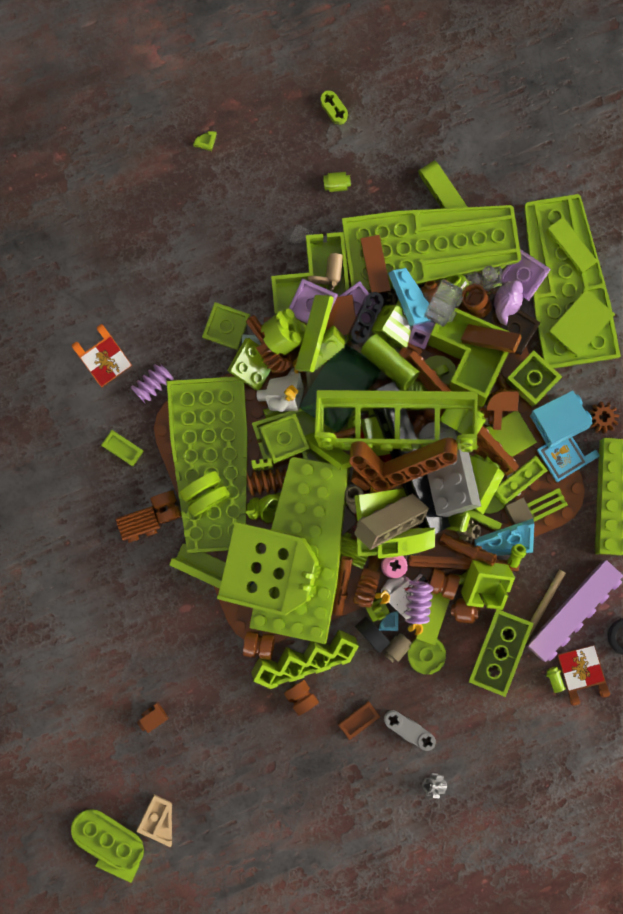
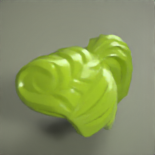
(263, 507)

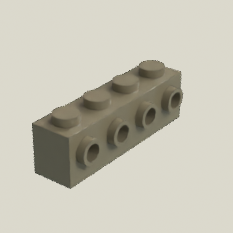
(391, 521)

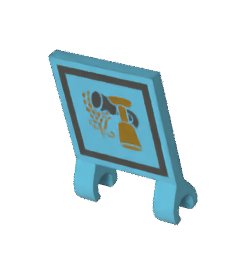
(565, 458)

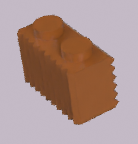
(138, 524)

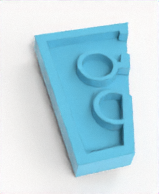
(410, 296)

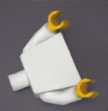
(283, 392)

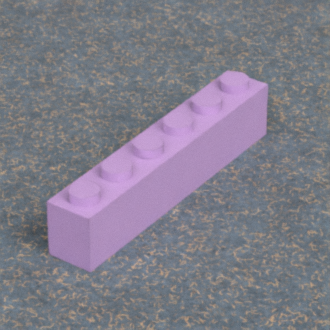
(574, 611)

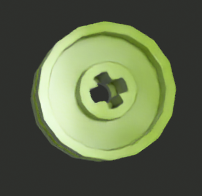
(203, 490)

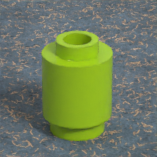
(336, 181)

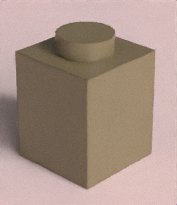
(518, 511)

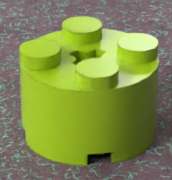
(283, 332)

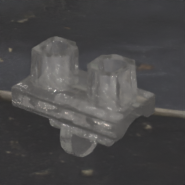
(487, 279)

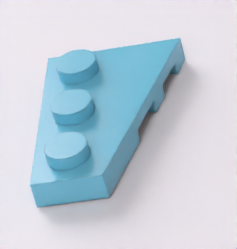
(503, 540)

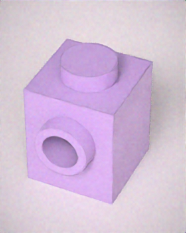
(420, 334)

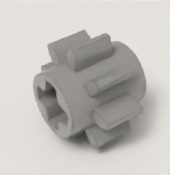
(434, 785)

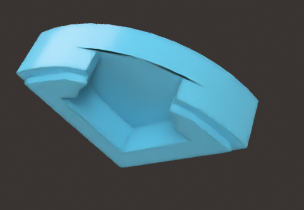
(390, 622)

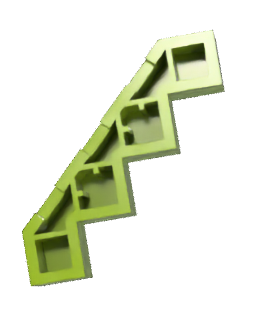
(315, 659)

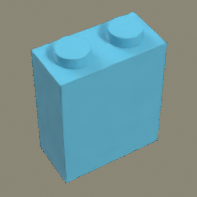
(561, 419)

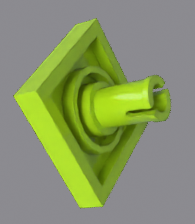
(249, 365)

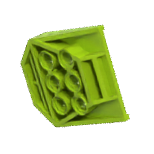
(239, 572)

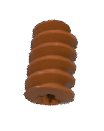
(266, 481)

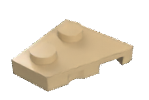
(157, 821)

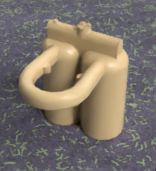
(333, 272)

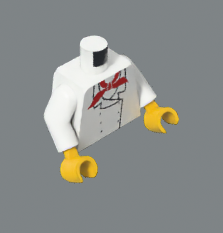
(396, 592)

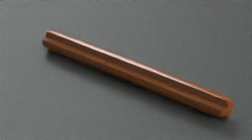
(447, 562)

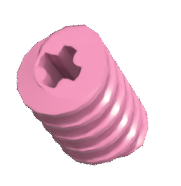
(396, 573)

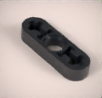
(358, 323)

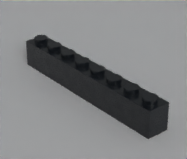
(420, 486)

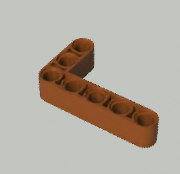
(404, 468)

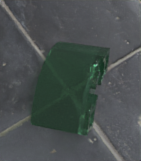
(343, 372)

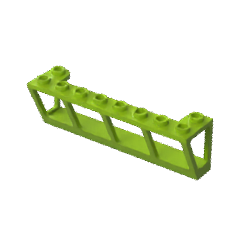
(393, 399)

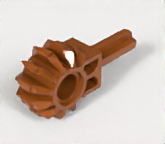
(276, 362)
(368, 583)

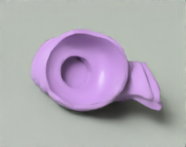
(508, 300)

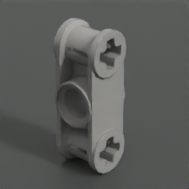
(409, 730)

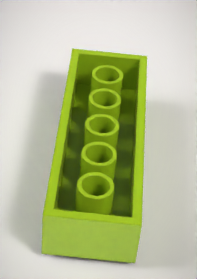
(610, 498)

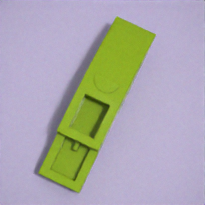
(406, 543)

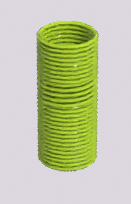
(388, 359)

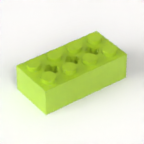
(513, 647)

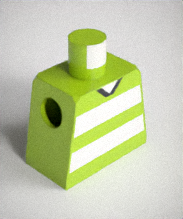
(393, 326)

